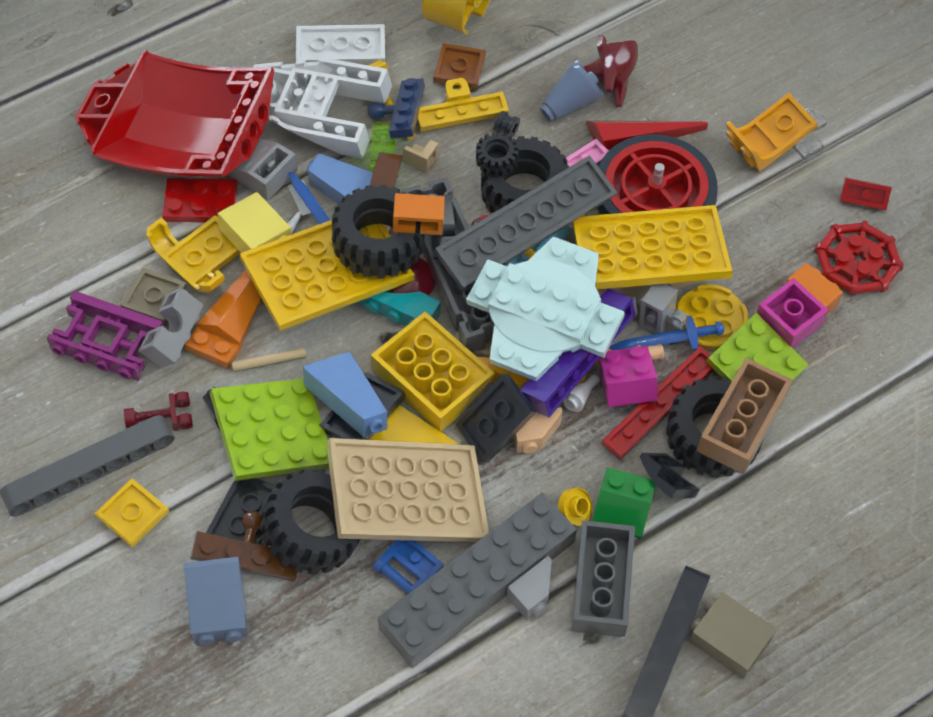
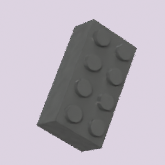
(603, 578)

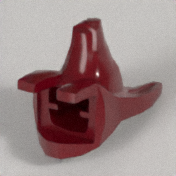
(614, 66)

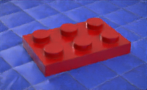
(197, 198)

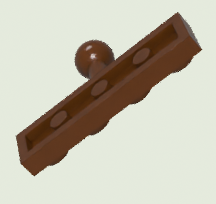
(252, 556)

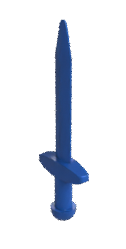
(308, 199)
(691, 334)

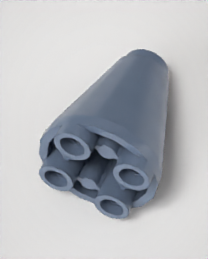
(571, 92)

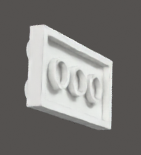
(341, 42)

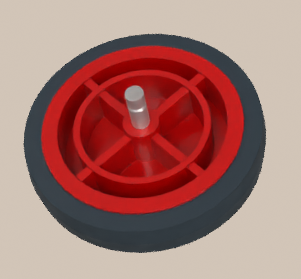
(657, 175)

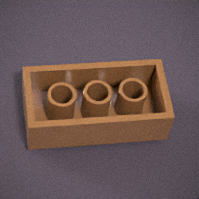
(744, 415)

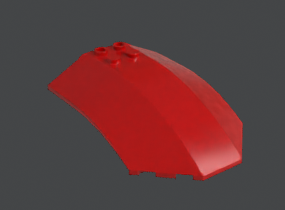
(177, 116)

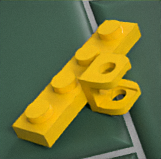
(460, 107)

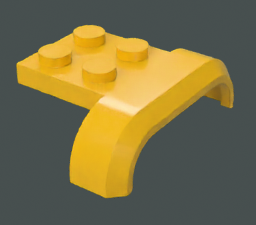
(197, 255)

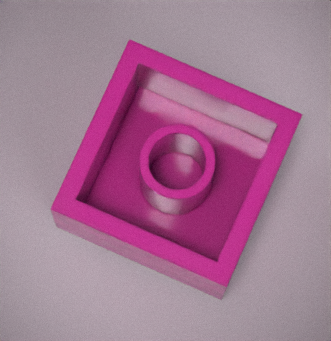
(793, 313)
(628, 376)

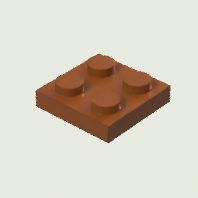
(459, 62)

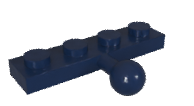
(404, 111)

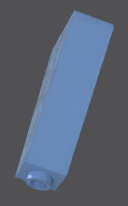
(336, 177)
(347, 392)

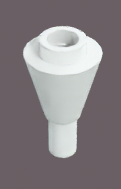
(578, 396)

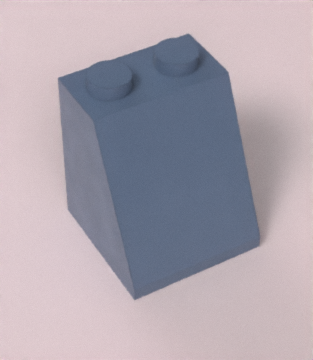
(216, 600)

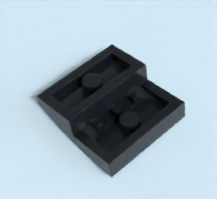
(667, 475)

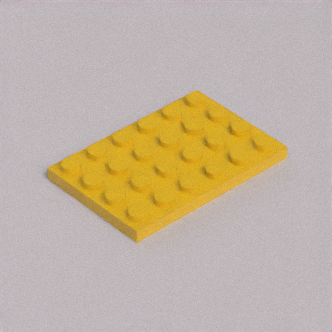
(655, 246)
(305, 279)

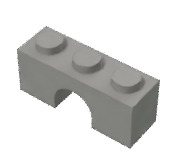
(182, 313)

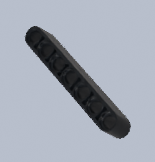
(667, 644)

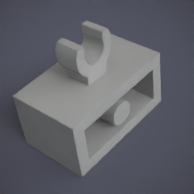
(659, 310)

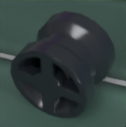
(506, 124)

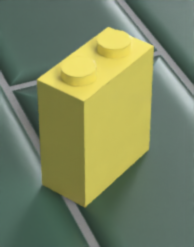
(252, 223)

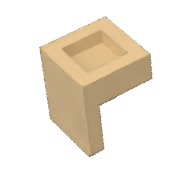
(421, 157)

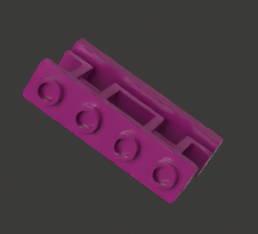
(108, 317)

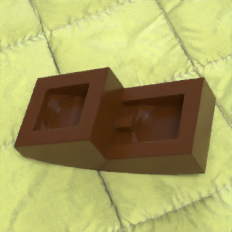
(386, 170)

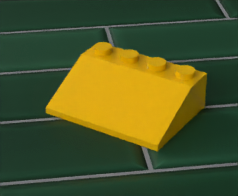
(431, 370)

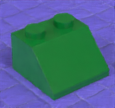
(624, 500)

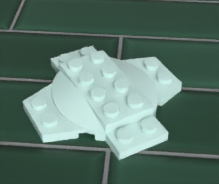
(545, 308)

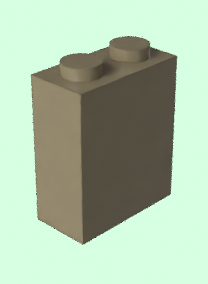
(731, 634)

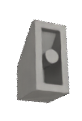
(531, 590)

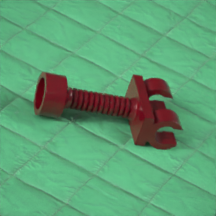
(179, 400)

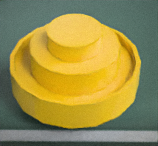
(575, 505)

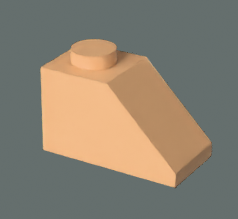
(537, 432)

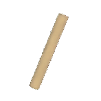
(268, 359)

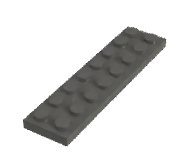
(526, 221)

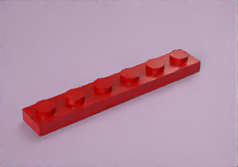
(650, 414)

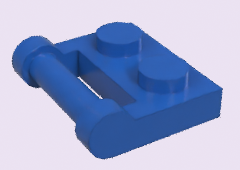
(413, 559)

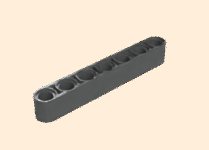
(86, 465)

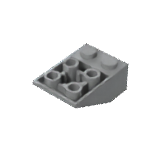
(266, 168)

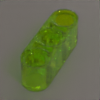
(380, 142)

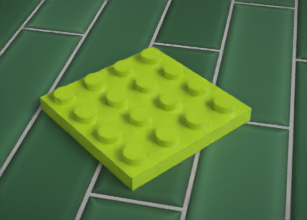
(270, 428)

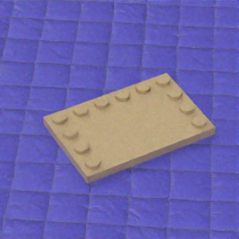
(406, 491)

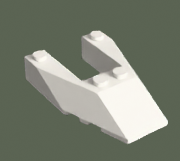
(306, 91)

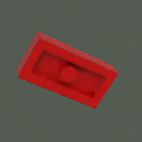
(865, 193)

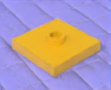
(132, 512)

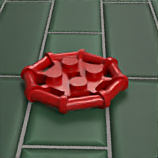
(858, 246)

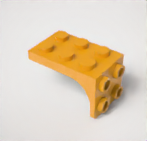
(771, 132)

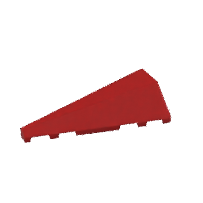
(615, 131)

